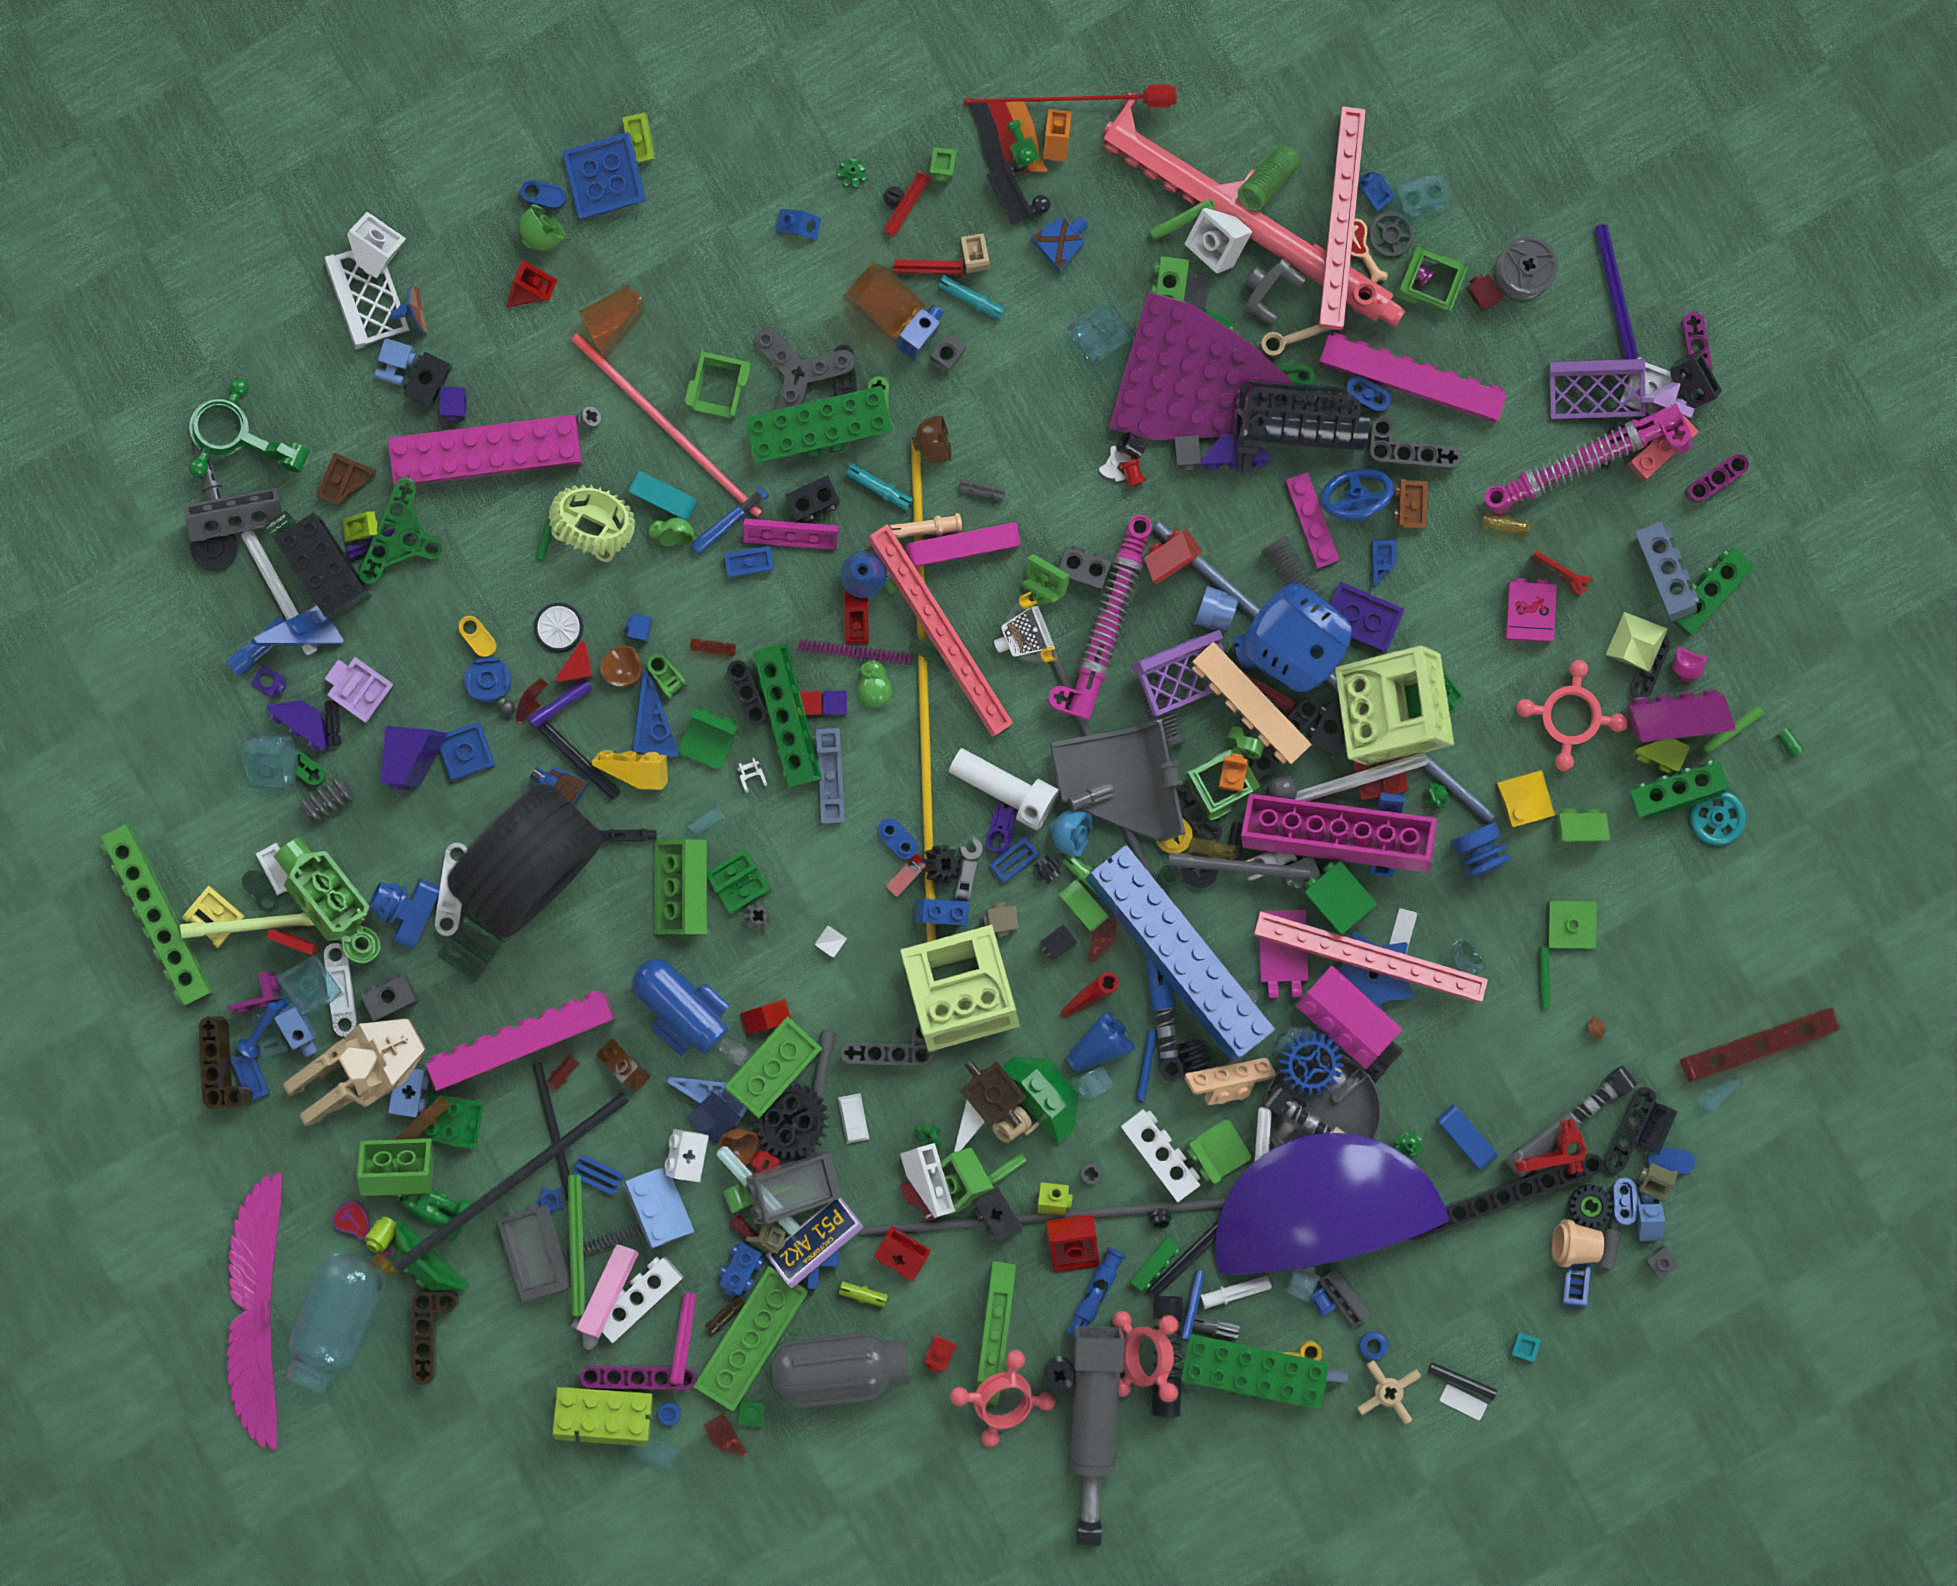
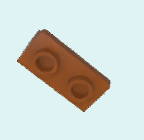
(1411, 504)

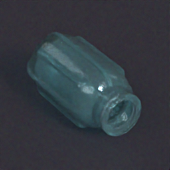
(334, 1320)

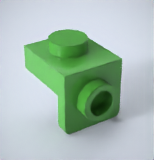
(942, 164)

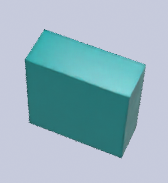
(1526, 1346)

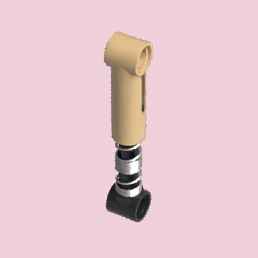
(1284, 1105)

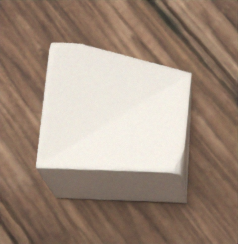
(830, 941)

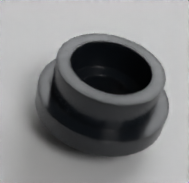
(1160, 1218)

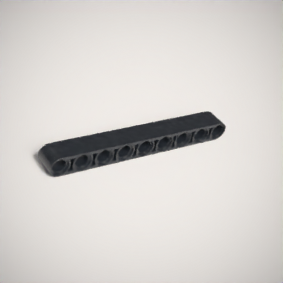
(1514, 1195)

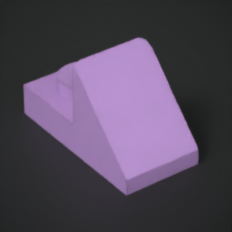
(1665, 397)

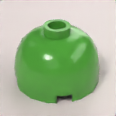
(539, 230)

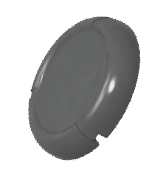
(1349, 1104)

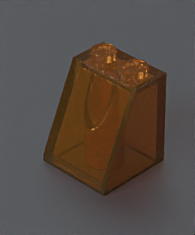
(884, 300)
(612, 318)

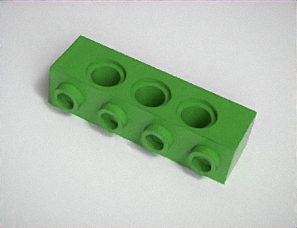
(1173, 268)

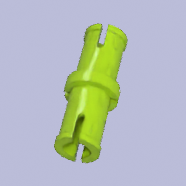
(863, 1294)

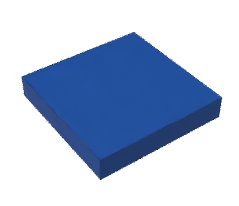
(466, 751)

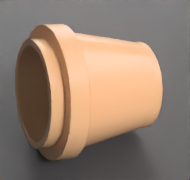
(1576, 1244)

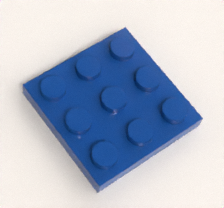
(604, 176)

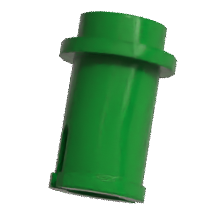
(1790, 742)

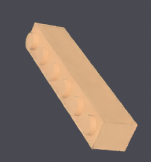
(1251, 703)

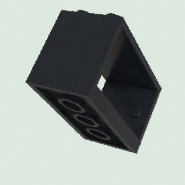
(322, 567)

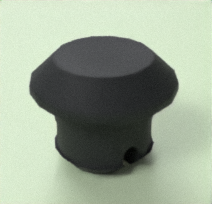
(893, 196)

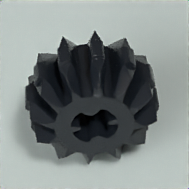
(948, 864)

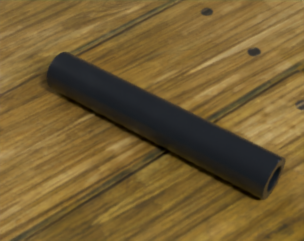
(1462, 1381)

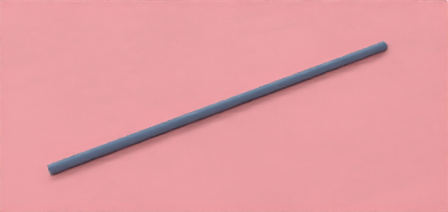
(1249, 607)

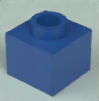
(639, 627)

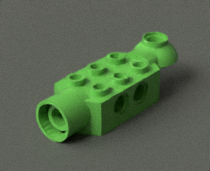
(328, 899)

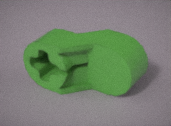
(1249, 746)

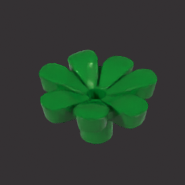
(852, 177)
(928, 1135)

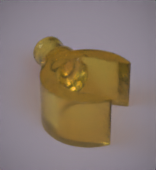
(383, 1263)

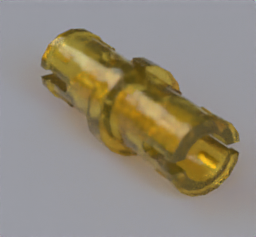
(1506, 524)

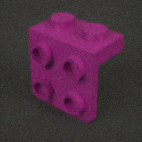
(270, 991)

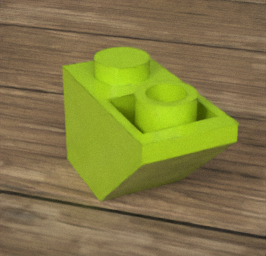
(1666, 753)

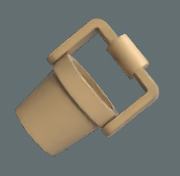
(1006, 1132)

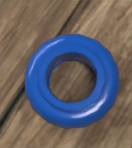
(1383, 1347)

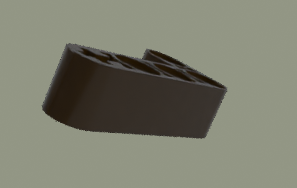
(221, 1063)
(428, 1337)

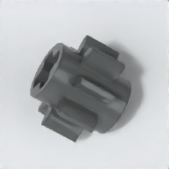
(752, 915)

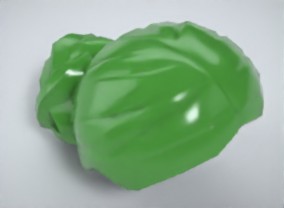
(671, 532)
(874, 686)

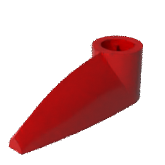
(1090, 995)

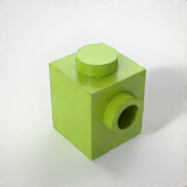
(1054, 1199)

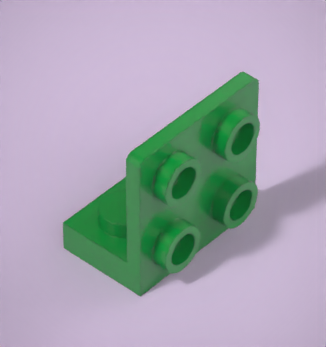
(457, 1124)

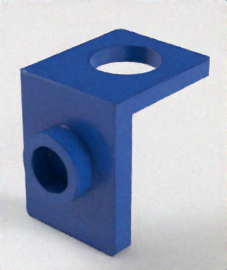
(795, 223)

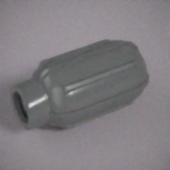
(838, 1369)

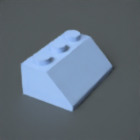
(658, 1207)

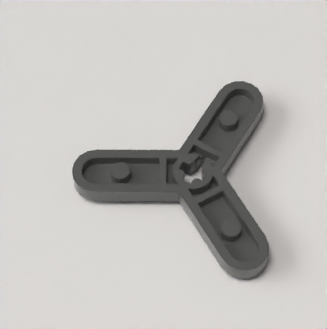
(815, 368)

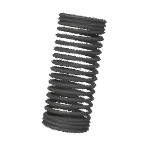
(1282, 570)
(1172, 740)

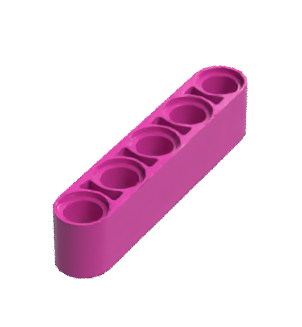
(963, 544)

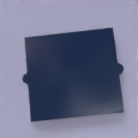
(713, 1117)

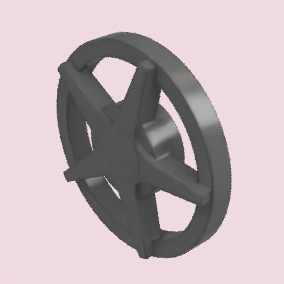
(1391, 234)

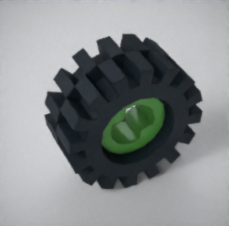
(1582, 1215)

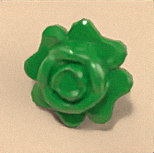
(1437, 795)
(1408, 1144)

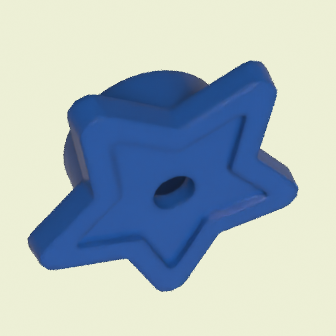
(555, 1195)

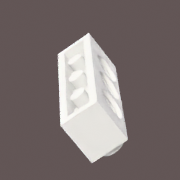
(1178, 1187)
(669, 1278)

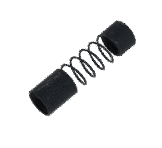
(1162, 1307)

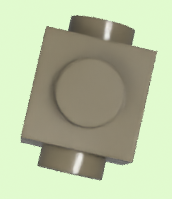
(1002, 918)

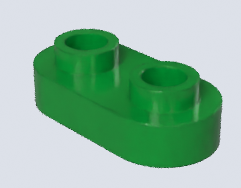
(1292, 372)

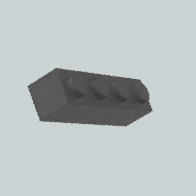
(1344, 1297)

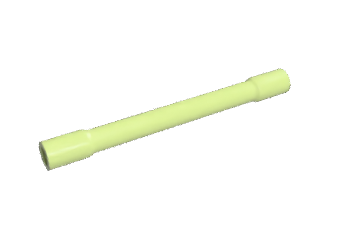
(201, 929)

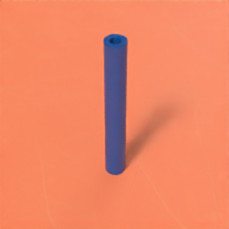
(1146, 1065)
(1192, 1305)

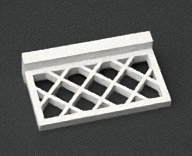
(349, 307)

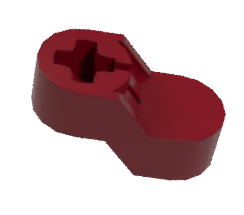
(914, 1198)

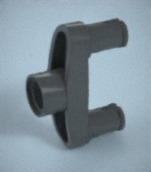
(1262, 282)

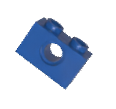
(941, 912)

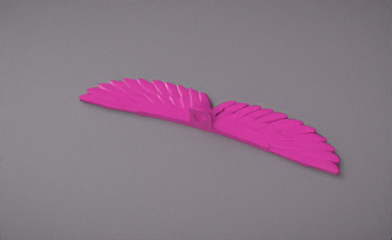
(251, 1287)

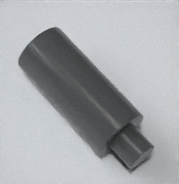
(1611, 1245)

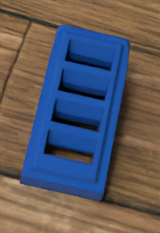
(1566, 1301)

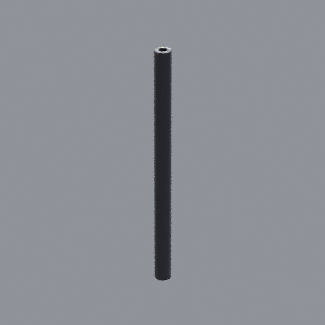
(551, 1122)

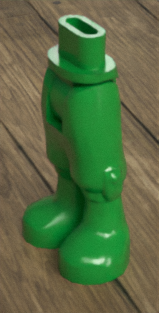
(428, 1206)

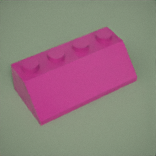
(1348, 1017)

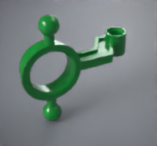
(291, 456)

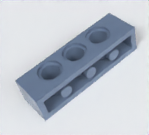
(1675, 605)

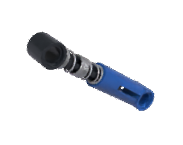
(1163, 1001)

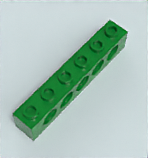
(797, 722)

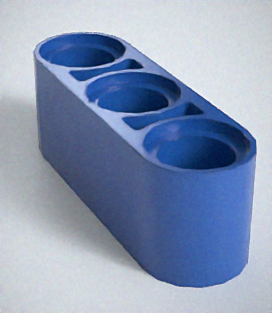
(1467, 1137)

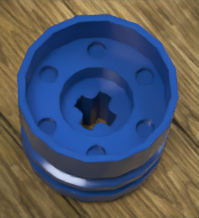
(1481, 850)

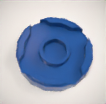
(487, 680)

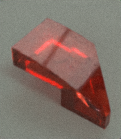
(724, 1435)

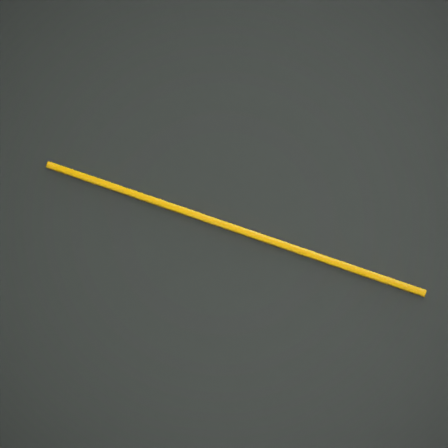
(923, 698)

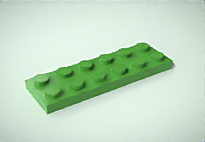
(750, 1339)

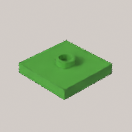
(1572, 924)

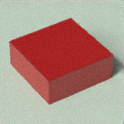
(812, 702)

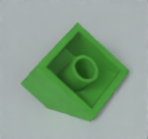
(1582, 826)
(965, 1178)

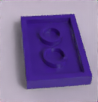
(1370, 618)

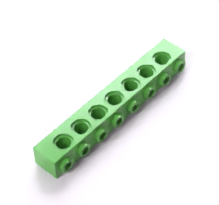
(168, 921)

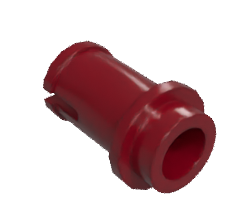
(742, 1227)

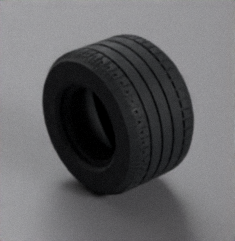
(523, 860)

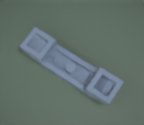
(831, 770)

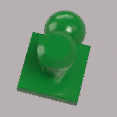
(1024, 148)

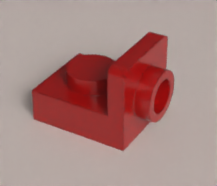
(939, 1354)

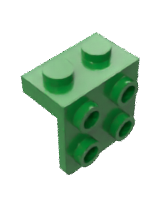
(708, 738)

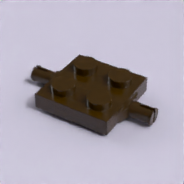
(993, 1094)

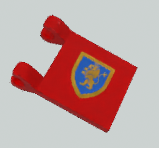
(1562, 572)

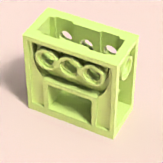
(1377, 707)
(964, 1004)

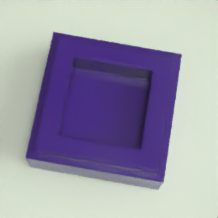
(835, 702)

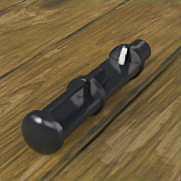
(627, 835)

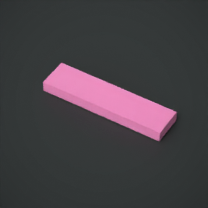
(607, 1291)

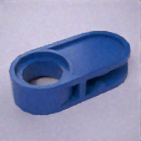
(548, 194)

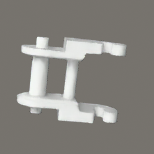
(743, 777)

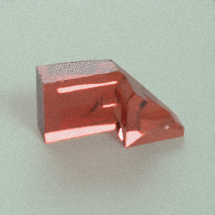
(528, 702)
(1102, 938)

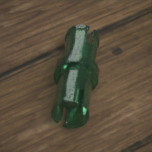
(929, 652)

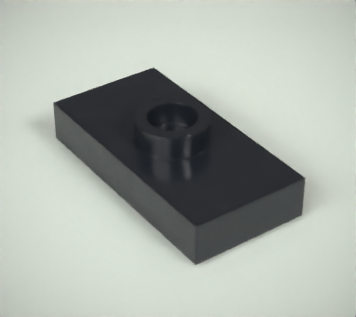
(1657, 1128)

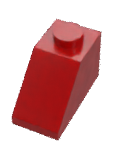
(856, 619)

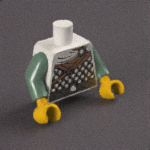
(1026, 633)

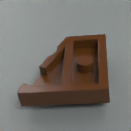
(343, 479)

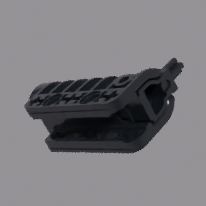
(1296, 421)

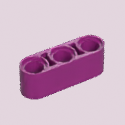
(1727, 473)

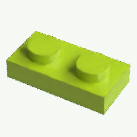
(641, 136)
(360, 526)

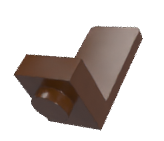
(623, 1066)

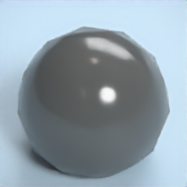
(1283, 787)

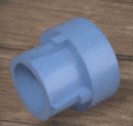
(1216, 610)

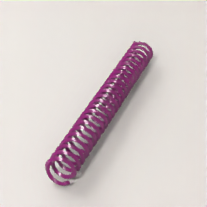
(857, 653)

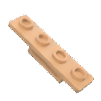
(1230, 1081)

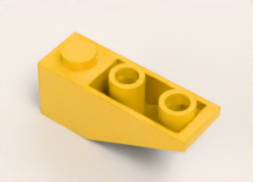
(638, 770)

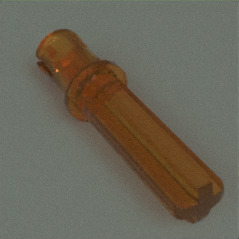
(427, 1117)

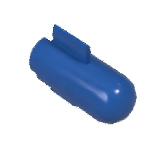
(685, 1013)

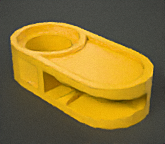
(480, 640)

